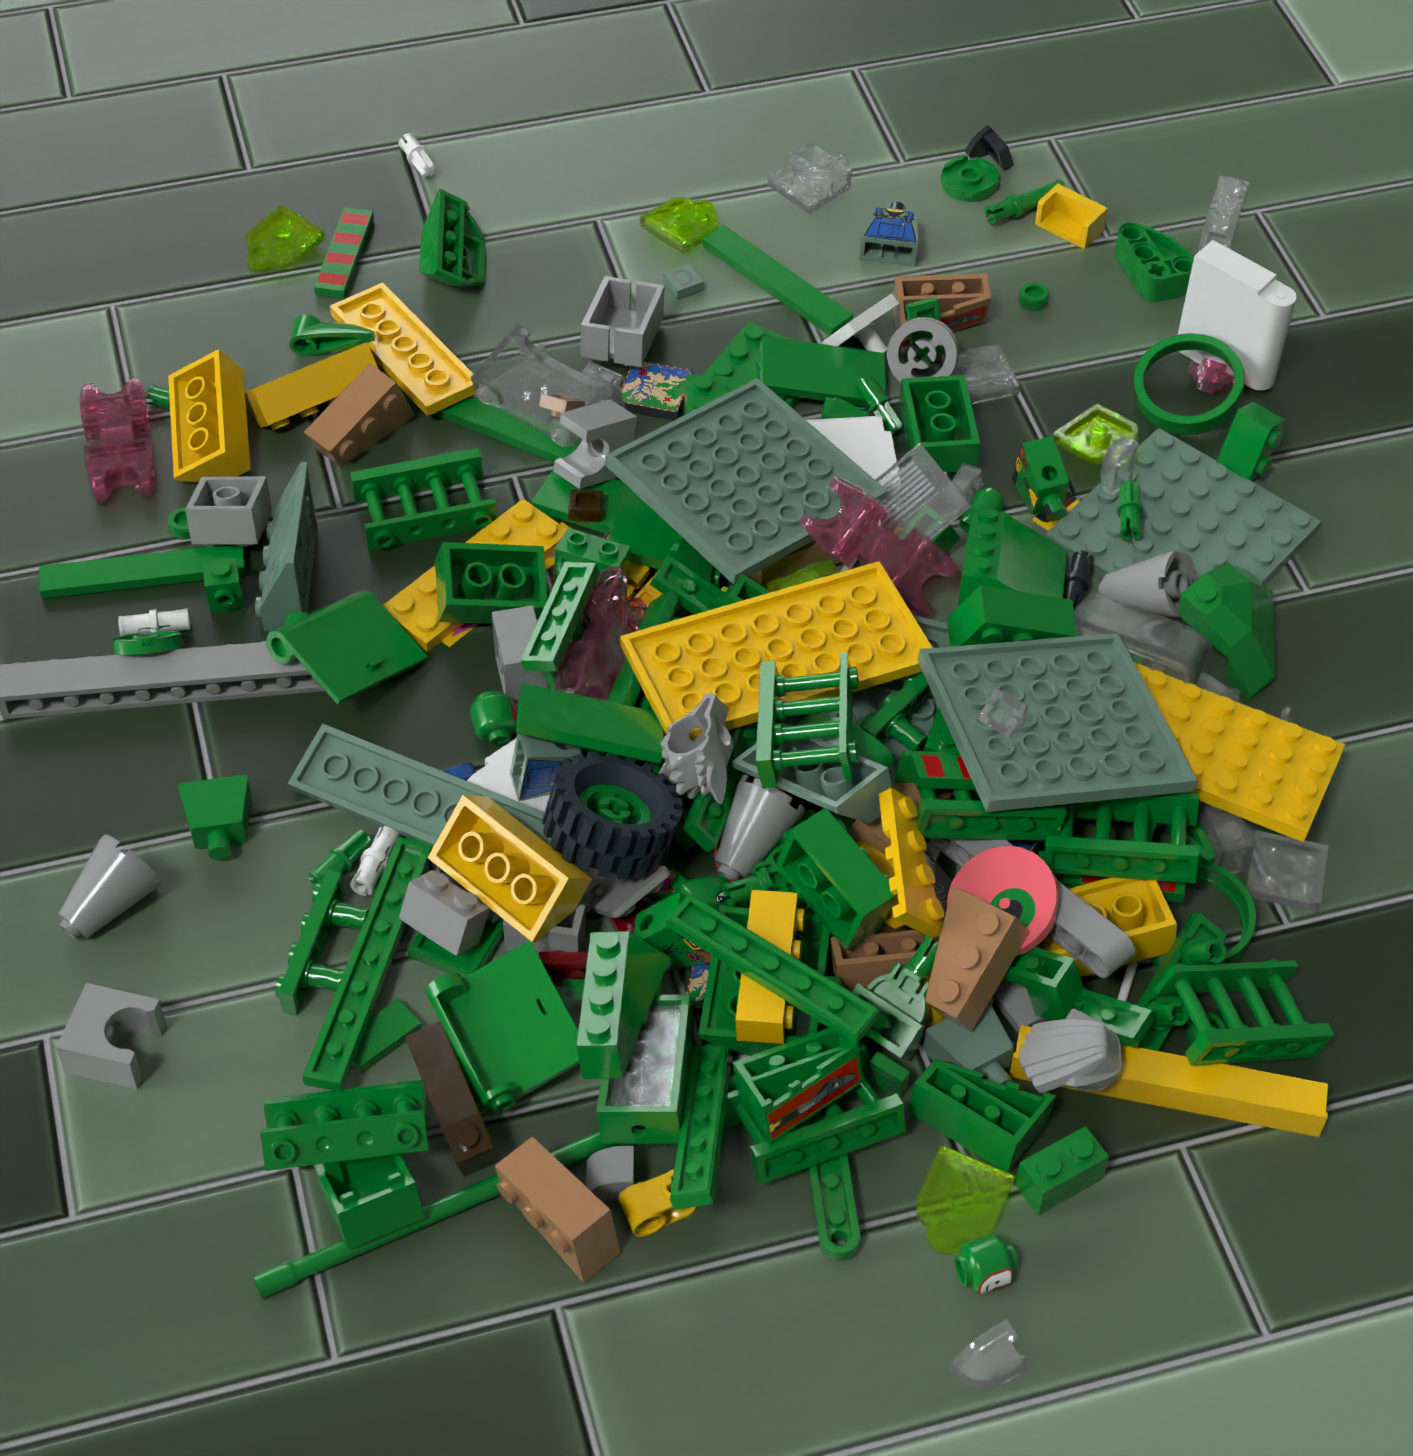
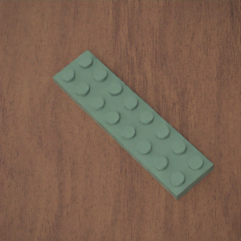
(391, 787)

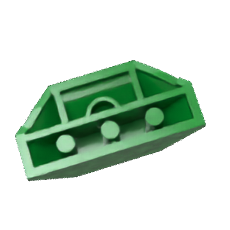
(452, 244)

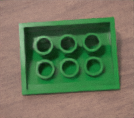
(1010, 557)
(723, 986)

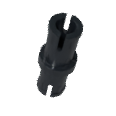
(1077, 579)

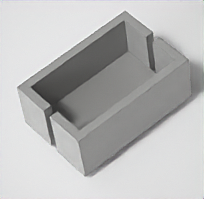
(616, 330)

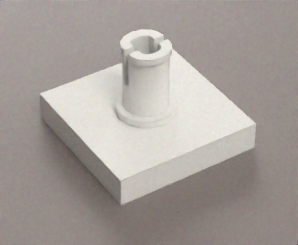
(863, 327)

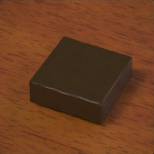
(585, 505)

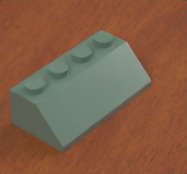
(825, 782)

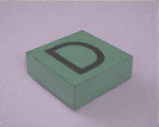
(683, 281)

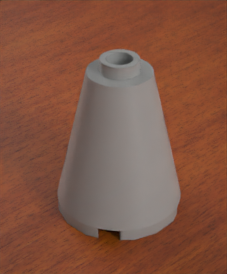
(1152, 583)
(754, 827)
(105, 888)

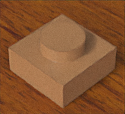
(559, 403)

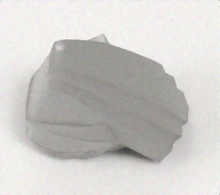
(1072, 1054)

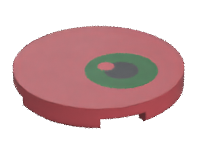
(1016, 884)

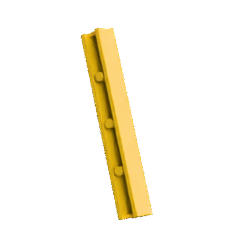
(1211, 1089)

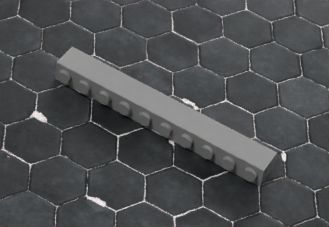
(148, 680)

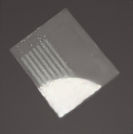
(919, 496)

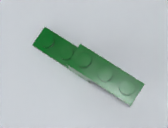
(697, 593)
(1057, 989)

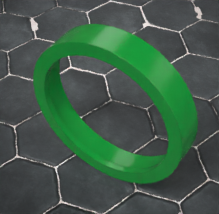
(1189, 424)
(1240, 897)

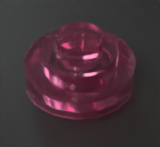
(1210, 375)

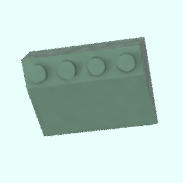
(289, 554)

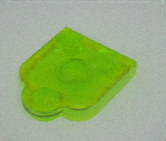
(681, 222)
(281, 240)
(1094, 432)
(803, 575)
(960, 1200)

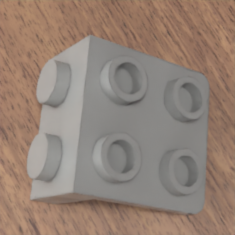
(618, 896)

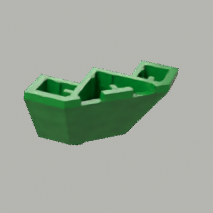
(1238, 619)

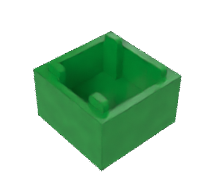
(369, 1197)

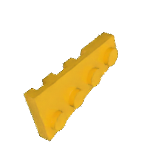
(913, 875)

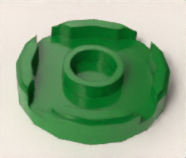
(969, 179)
(147, 643)

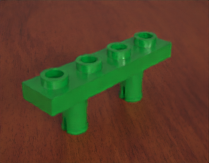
(894, 710)
(314, 929)
(1196, 944)

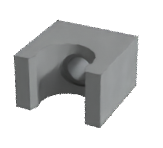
(603, 430)
(96, 1027)

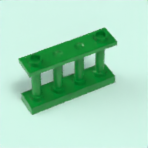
(416, 476)
(560, 619)
(773, 710)
(969, 819)
(1128, 858)
(1239, 1041)
(344, 1125)
(825, 1139)

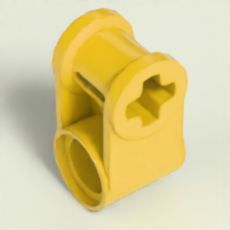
(649, 1205)

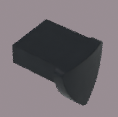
(989, 143)

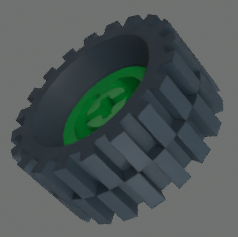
(612, 815)

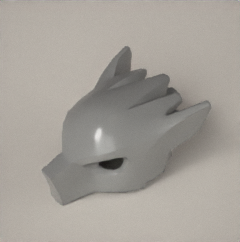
(703, 761)

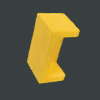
(1071, 216)

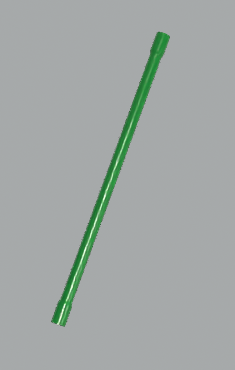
(291, 1272)

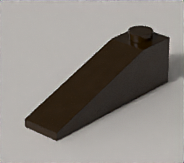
(452, 1099)

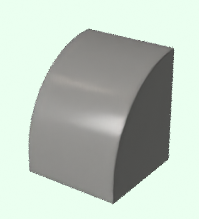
(610, 1172)

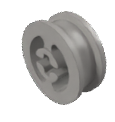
(941, 336)

